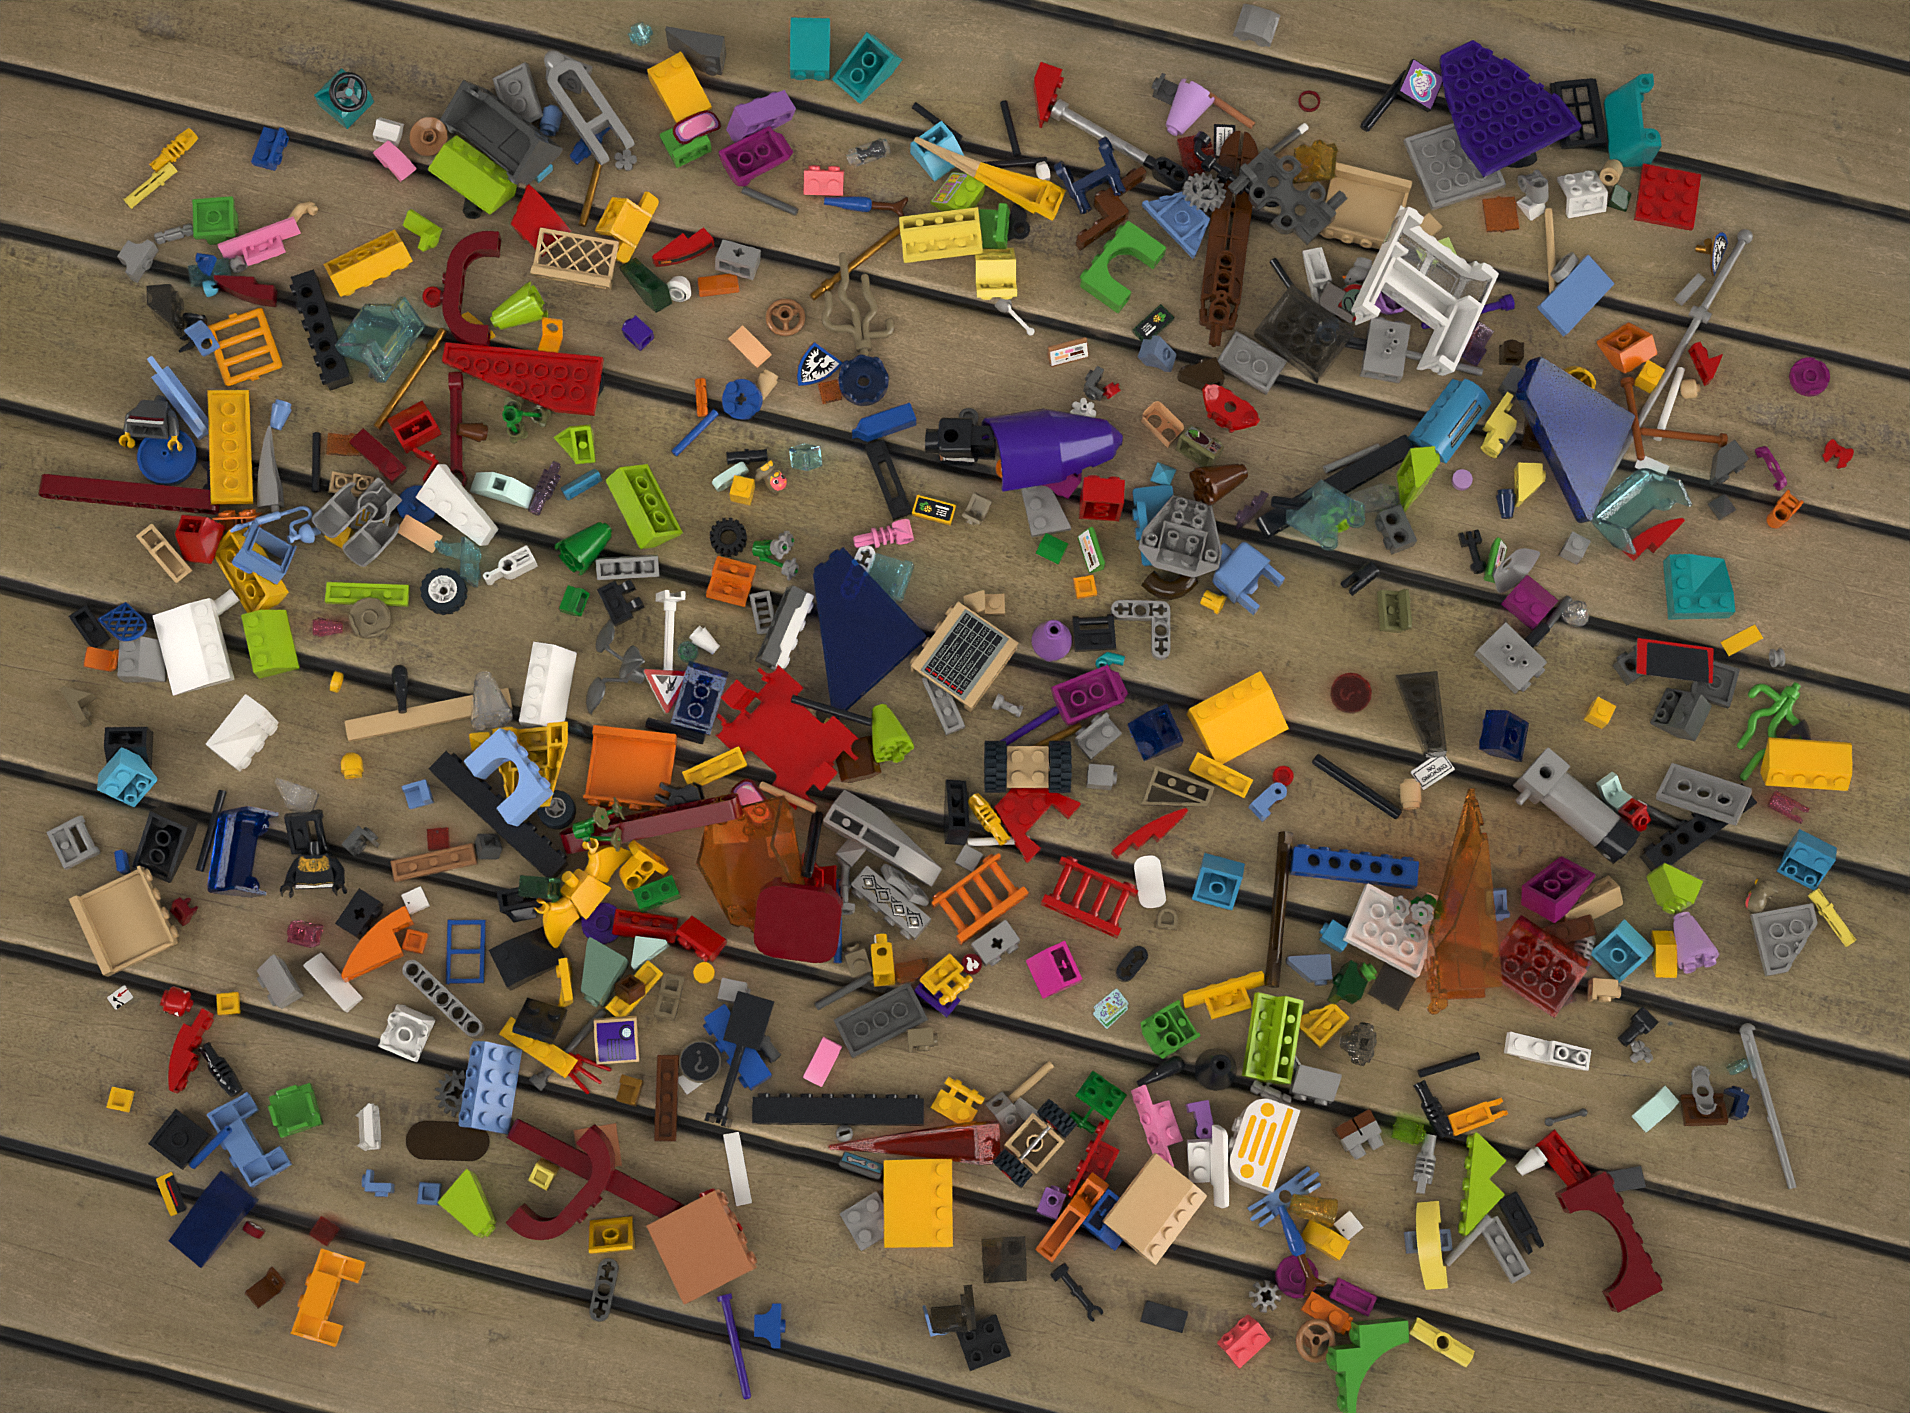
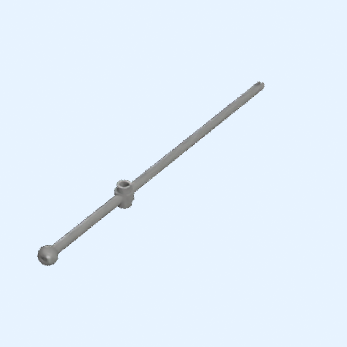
(1699, 315)

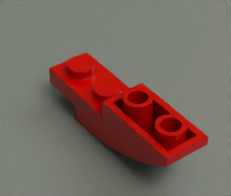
(182, 1058)

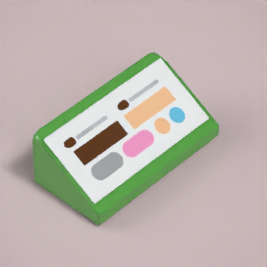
(1091, 550)
(1496, 557)

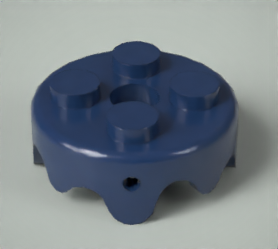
(863, 367)

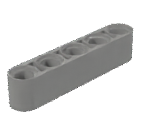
(434, 995)

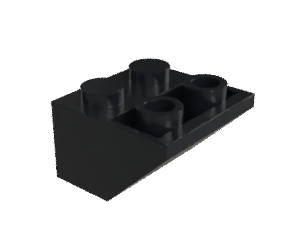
(135, 739)

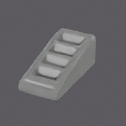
(766, 594)

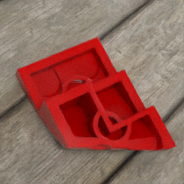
(534, 214)

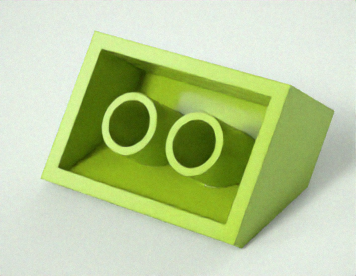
(270, 642)
(1673, 888)

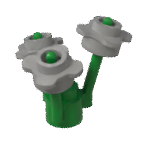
(777, 547)

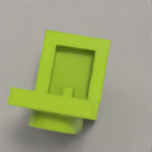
(424, 229)

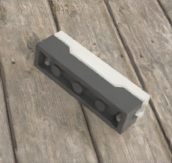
(785, 627)

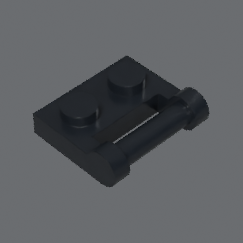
(1094, 638)
(299, 830)

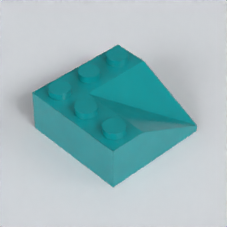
(1697, 587)

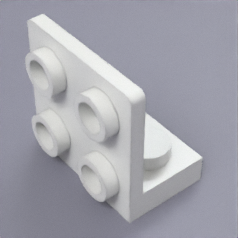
(1584, 193)

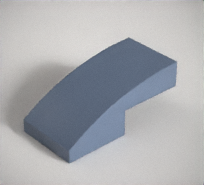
(1411, 1241)

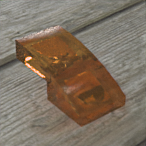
(339, 445)

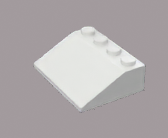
(193, 646)

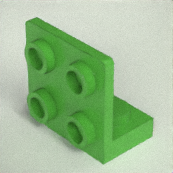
(685, 153)
(995, 227)

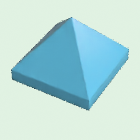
(1163, 474)

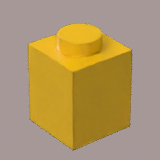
(1649, 376)
(742, 490)
(1599, 712)

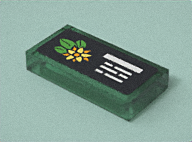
(1153, 324)

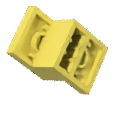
(995, 274)

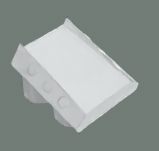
(406, 1032)
(369, 1128)

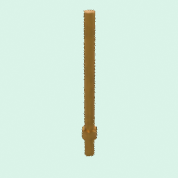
(828, 285)
(431, 346)

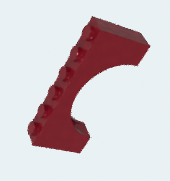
(1636, 1275)

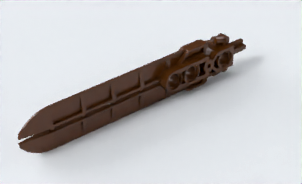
(1212, 289)

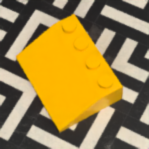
(1238, 718)
(918, 1203)

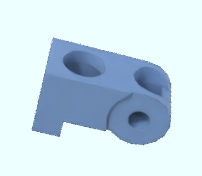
(1267, 799)

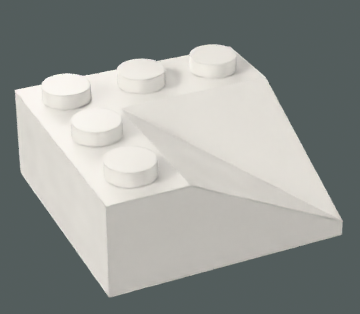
(243, 733)

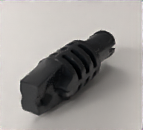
(221, 1070)
(1433, 1110)

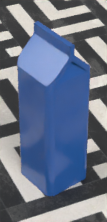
(885, 423)

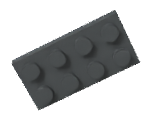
(880, 1020)

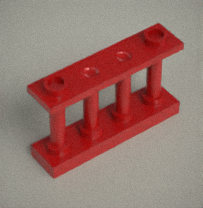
(1091, 917)

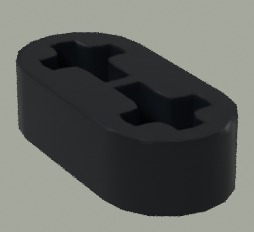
(1135, 967)

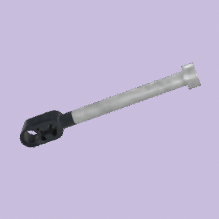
(1061, 111)

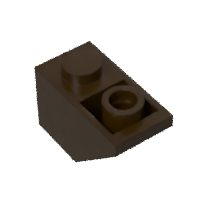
(1203, 373)

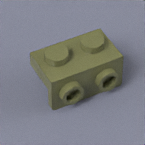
(1394, 610)

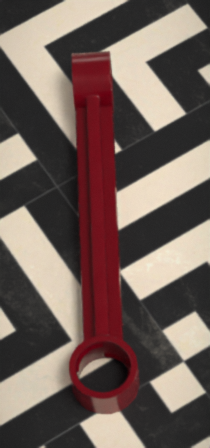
(456, 387)

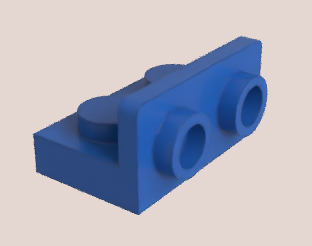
(269, 148)

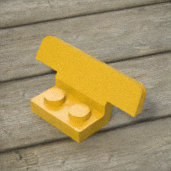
(627, 222)

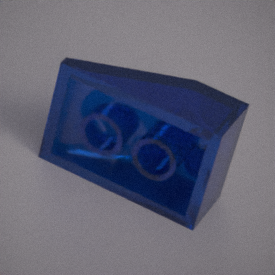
(699, 697)

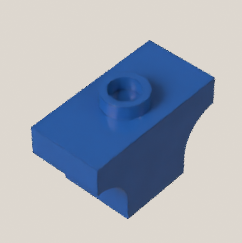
(770, 1325)

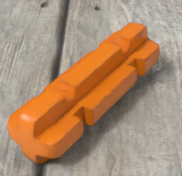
(701, 397)

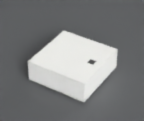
(415, 900)
(1348, 1225)

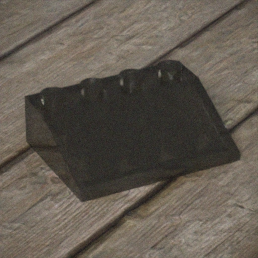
(1304, 333)

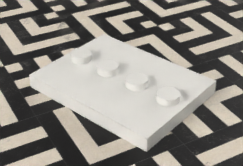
(1381, 933)

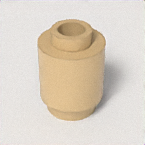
(1611, 172)
(1410, 794)

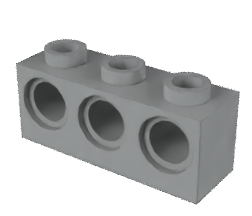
(627, 567)

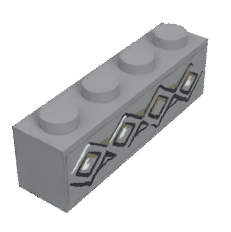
(890, 903)

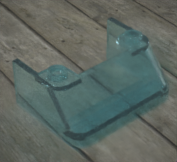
(1633, 501)

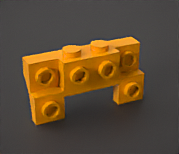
(320, 1296)

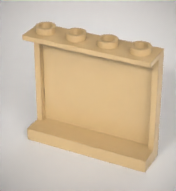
(1369, 207)
(124, 921)

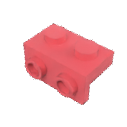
(823, 181)
(1243, 1340)

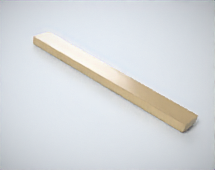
(414, 718)

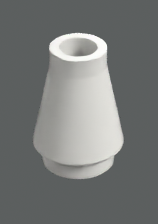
(704, 640)
(1531, 1161)

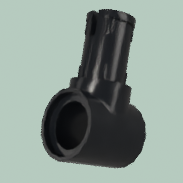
(1641, 1023)

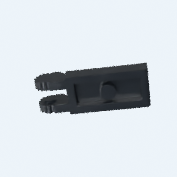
(1520, 1220)

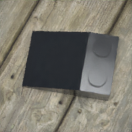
(164, 842)
(525, 957)

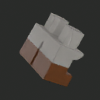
(1358, 1130)

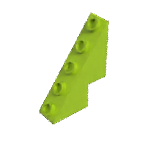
(1480, 1191)

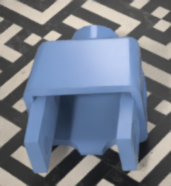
(1240, 573)

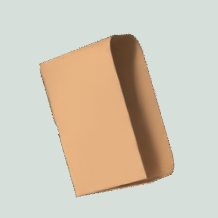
(1166, 416)

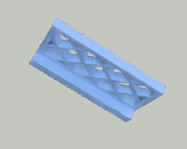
(180, 399)

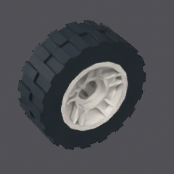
(433, 586)

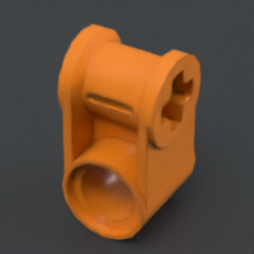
(1785, 507)

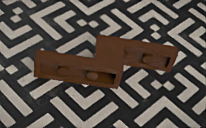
(1110, 208)

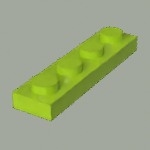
(352, 592)

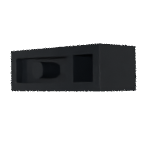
(956, 813)

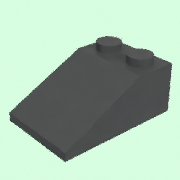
(700, 49)

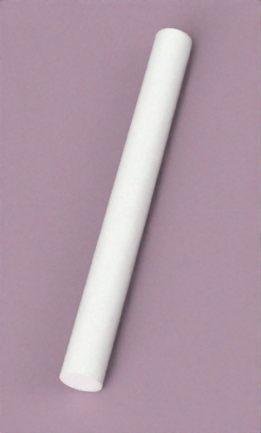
(1670, 400)

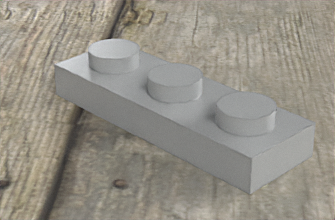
(944, 707)
(1505, 1251)

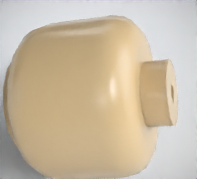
(1689, 388)

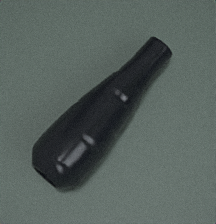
(400, 685)
(1166, 1069)

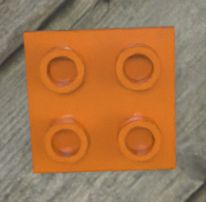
(229, 516)

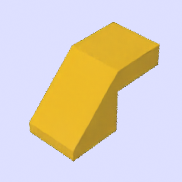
(1665, 954)

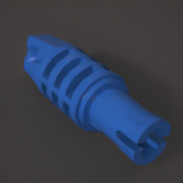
(582, 151)

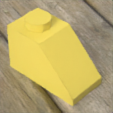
(1527, 480)

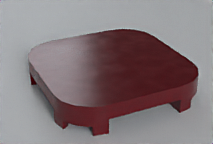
(798, 921)

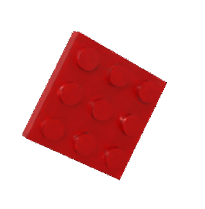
(1667, 197)

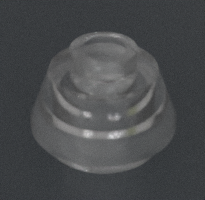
(1576, 613)

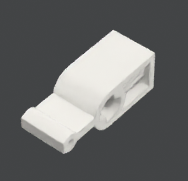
(521, 562)

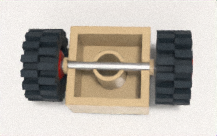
(1034, 1143)

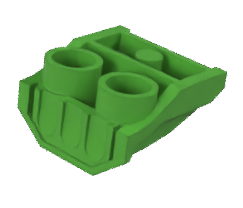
(1168, 1030)

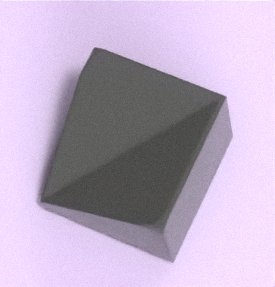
(488, 846)

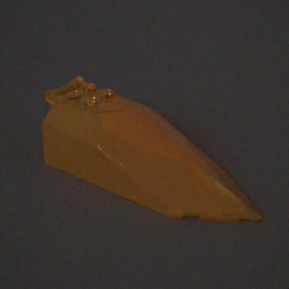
(1464, 929)

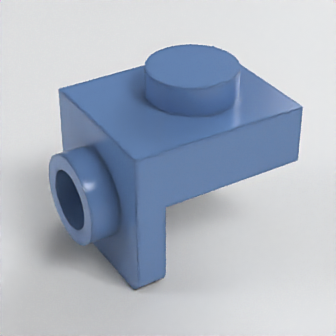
(1500, 903)
(379, 1189)

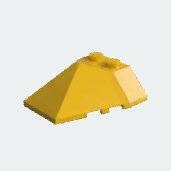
(545, 748)

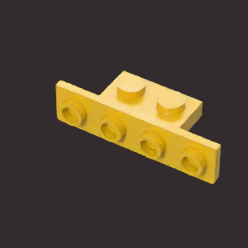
(1225, 997)

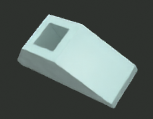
(502, 489)

